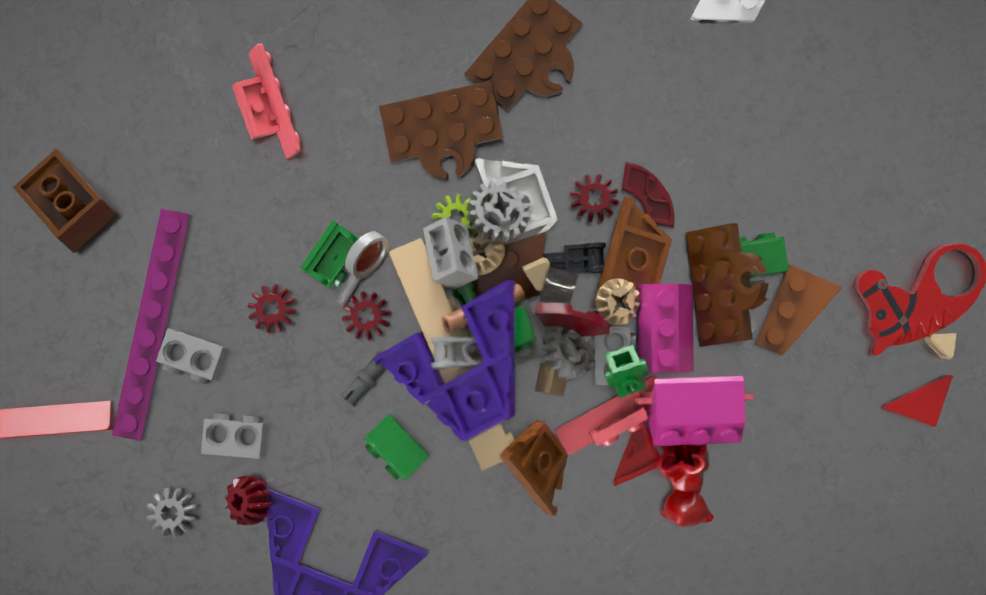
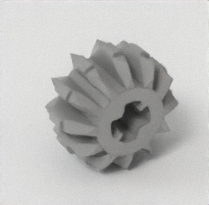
(173, 524)

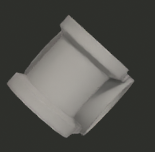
(456, 353)

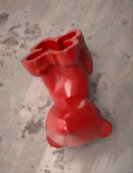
(686, 470)

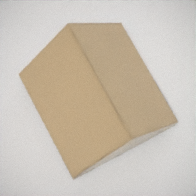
(537, 272)
(942, 344)
(549, 381)

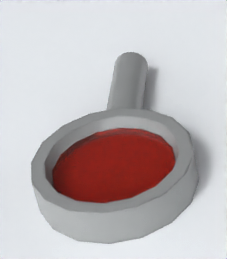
(363, 260)

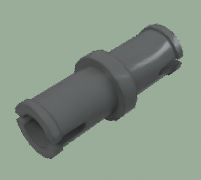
(363, 382)

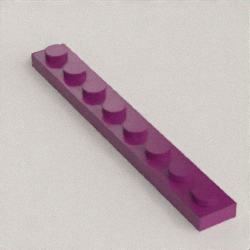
(151, 324)

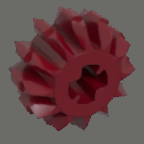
(604, 199)
(363, 306)
(272, 318)
(248, 500)

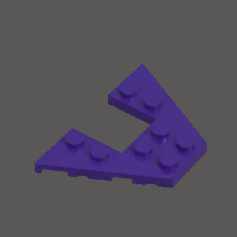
(481, 395)
(289, 531)

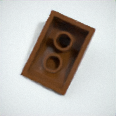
(64, 201)

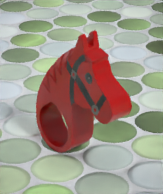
(907, 317)

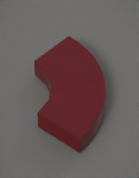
(649, 193)
(564, 316)

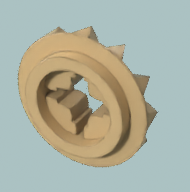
(494, 252)
(606, 305)

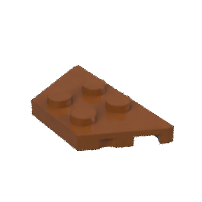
(636, 249)
(537, 463)

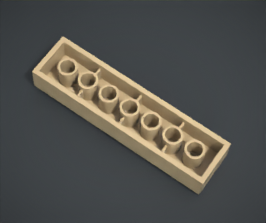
(429, 306)

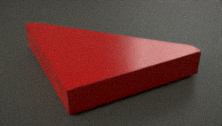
(923, 403)
(639, 456)

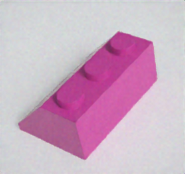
(666, 327)
(697, 411)

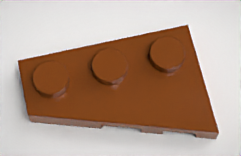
(794, 308)

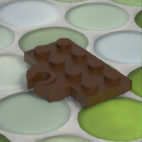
(527, 53)
(442, 127)
(723, 284)

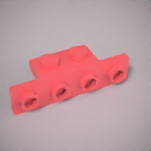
(263, 104)
(605, 421)

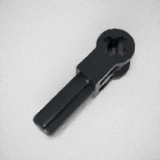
(578, 258)

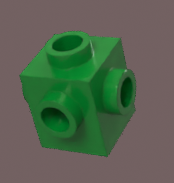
(626, 371)

